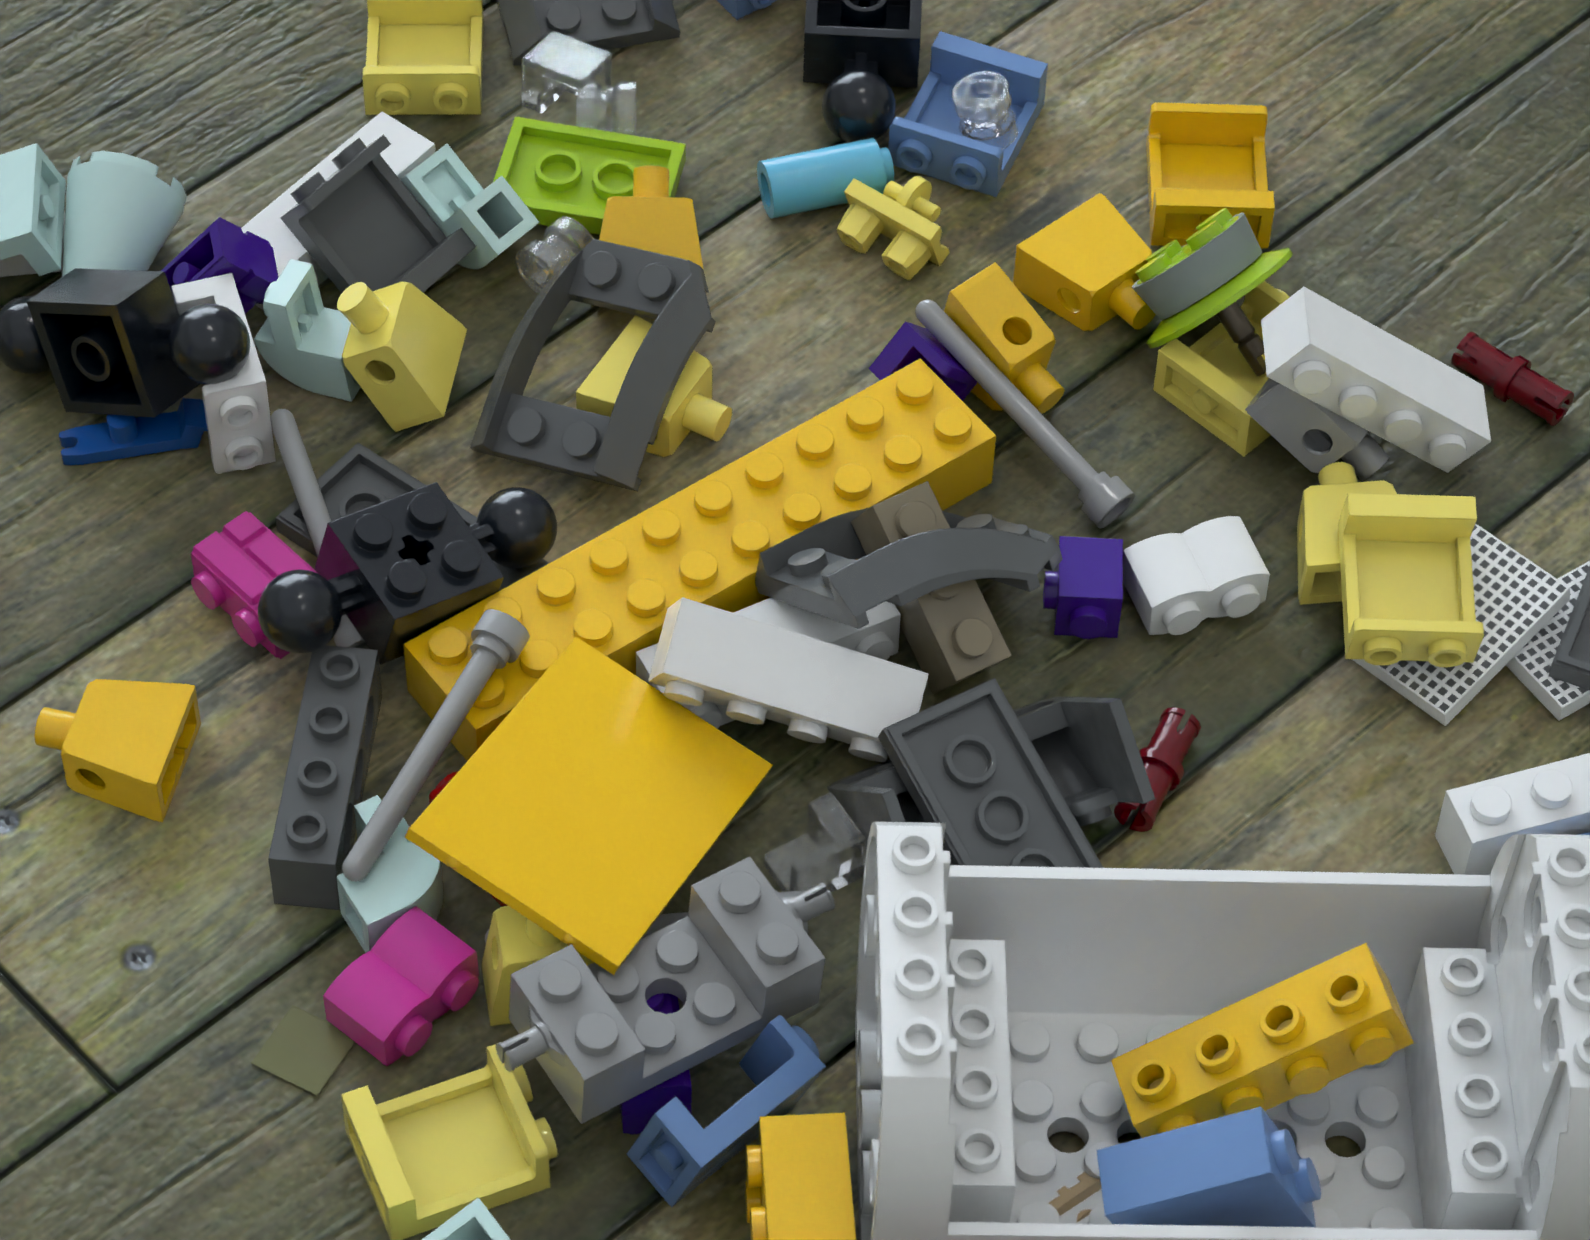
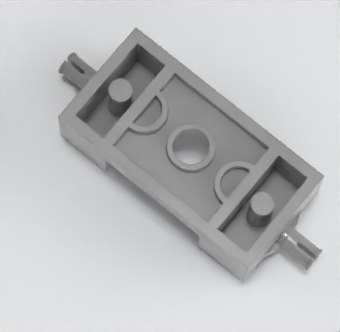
(729, 962)

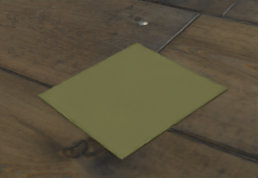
(304, 1050)

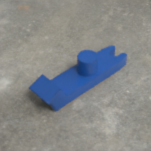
(133, 436)

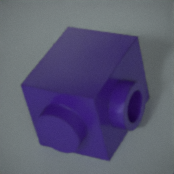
(1086, 587)

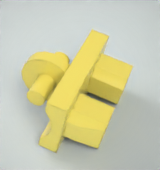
(900, 215)

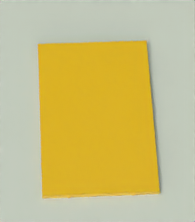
(590, 804)

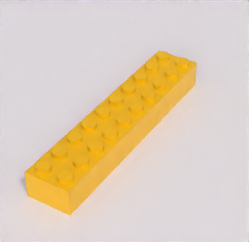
(711, 537)

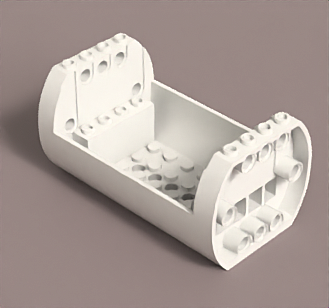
(1015, 986)

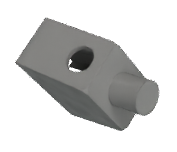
(1313, 432)

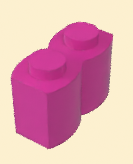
(402, 987)

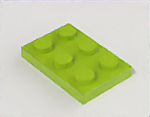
(577, 168)

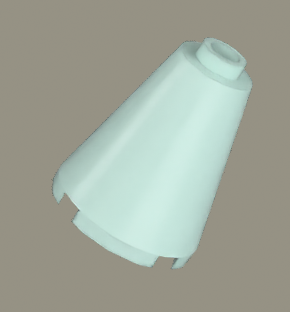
(117, 213)

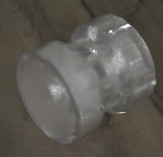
(593, 107)
(985, 109)
(545, 258)

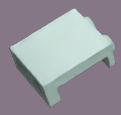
(31, 208)

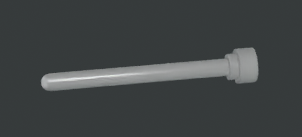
(1102, 496)
(309, 500)
(496, 641)

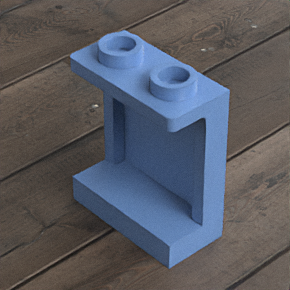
(930, 135)
(681, 1154)

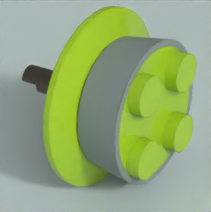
(1206, 280)

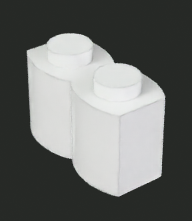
(1195, 576)

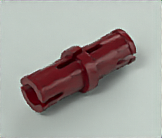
(1512, 378)
(1163, 766)

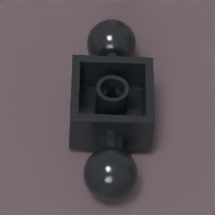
(861, 54)
(120, 341)
(405, 568)

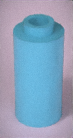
(821, 175)

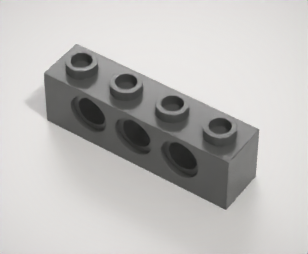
(325, 776)

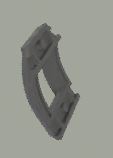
(594, 22)
(579, 440)
(822, 575)

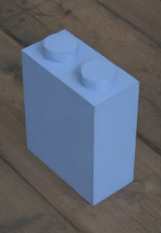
(1211, 1175)

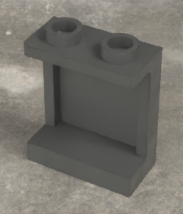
(370, 225)

